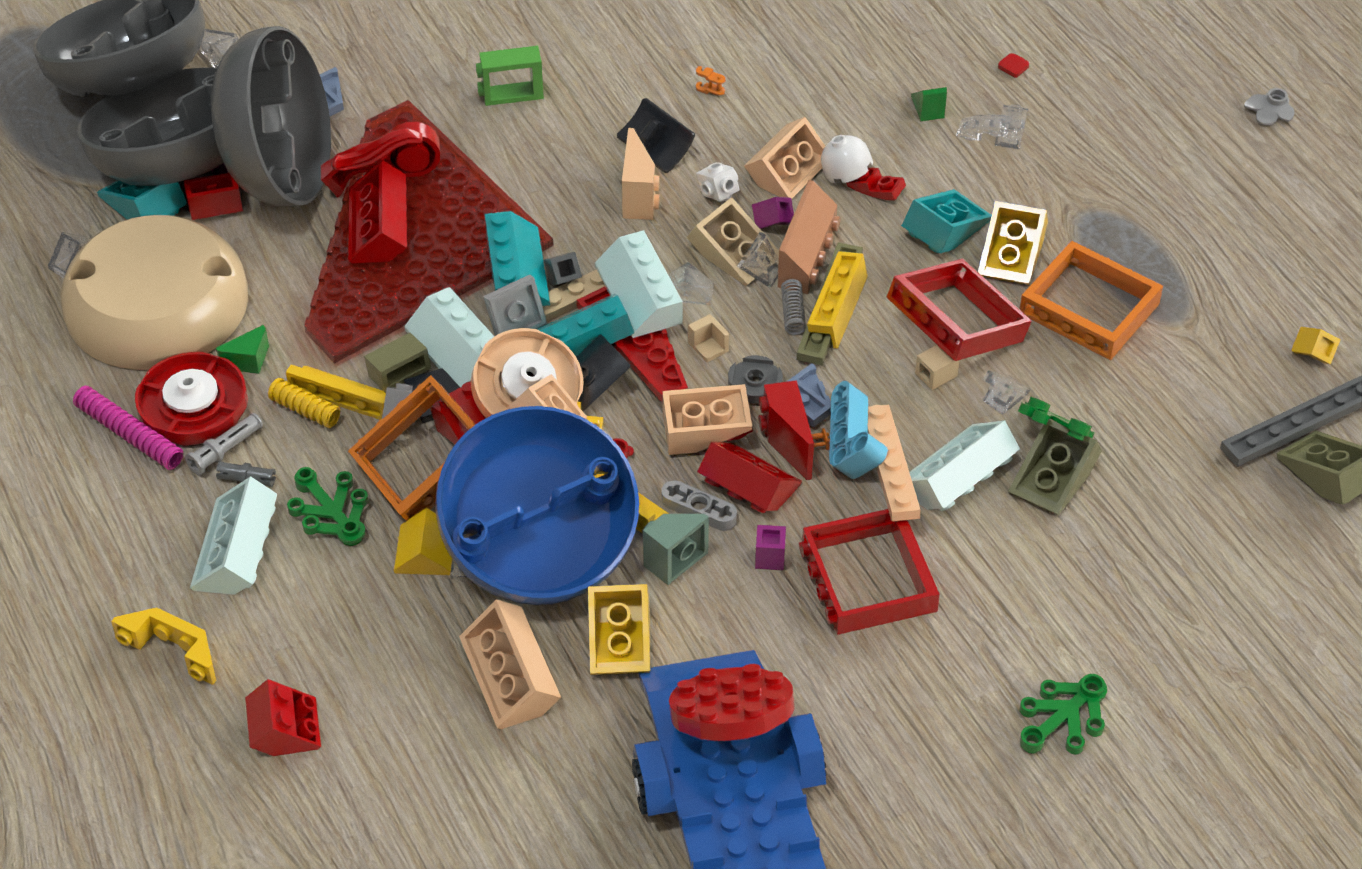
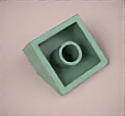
(674, 544)

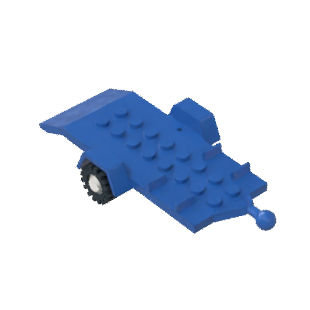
(732, 798)

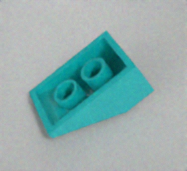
(143, 200)
(944, 220)

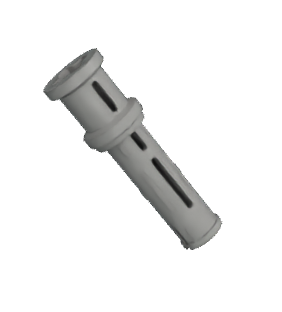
(214, 450)

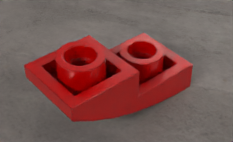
(878, 186)

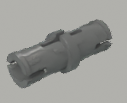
(241, 472)

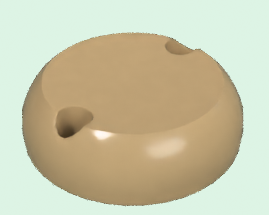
(153, 291)

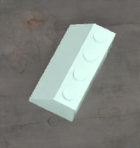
(641, 282)
(449, 333)
(962, 464)
(235, 539)

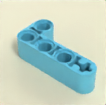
(851, 446)

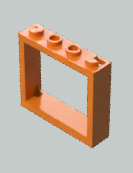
(1077, 327)
(389, 429)

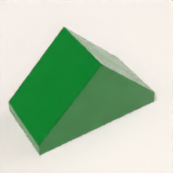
(930, 103)
(246, 350)

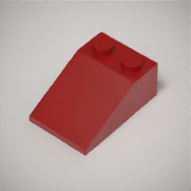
(787, 425)

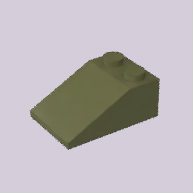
(1326, 465)
(1055, 468)

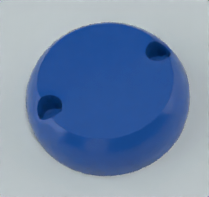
(535, 506)

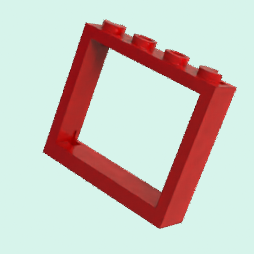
(908, 296)
(859, 528)

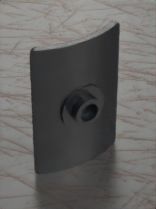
(660, 134)
(600, 369)

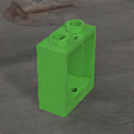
(510, 60)

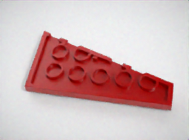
(648, 355)

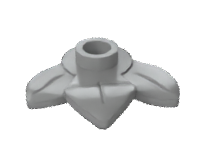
(1271, 106)

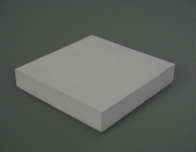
(515, 306)

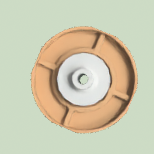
(516, 362)

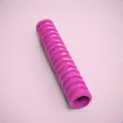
(128, 427)

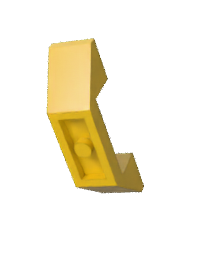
(138, 628)

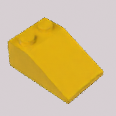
(1013, 242)
(619, 629)

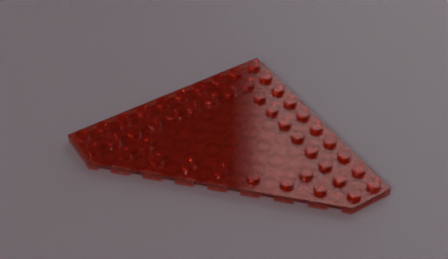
(443, 249)

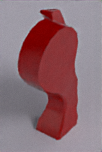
(407, 147)

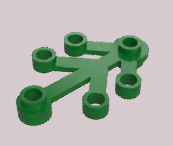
(1039, 411)
(306, 482)
(1064, 711)

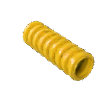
(304, 402)

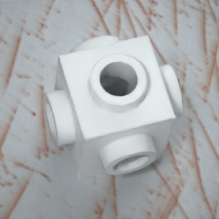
(718, 181)

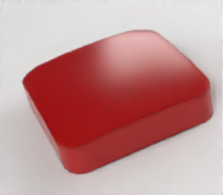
(1013, 65)

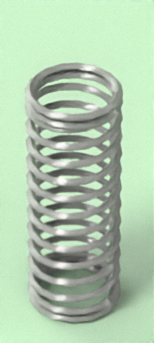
(801, 308)

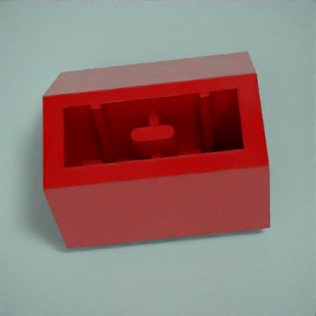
(213, 196)
(282, 720)

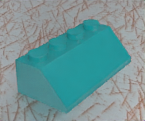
(515, 251)
(584, 325)

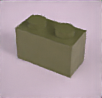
(397, 361)

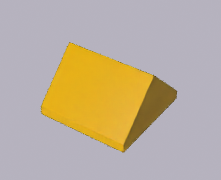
(421, 547)

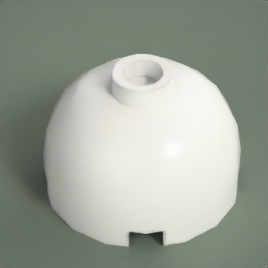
(845, 158)

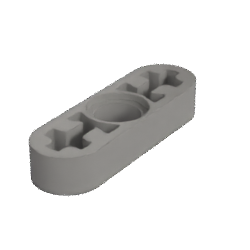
(692, 495)

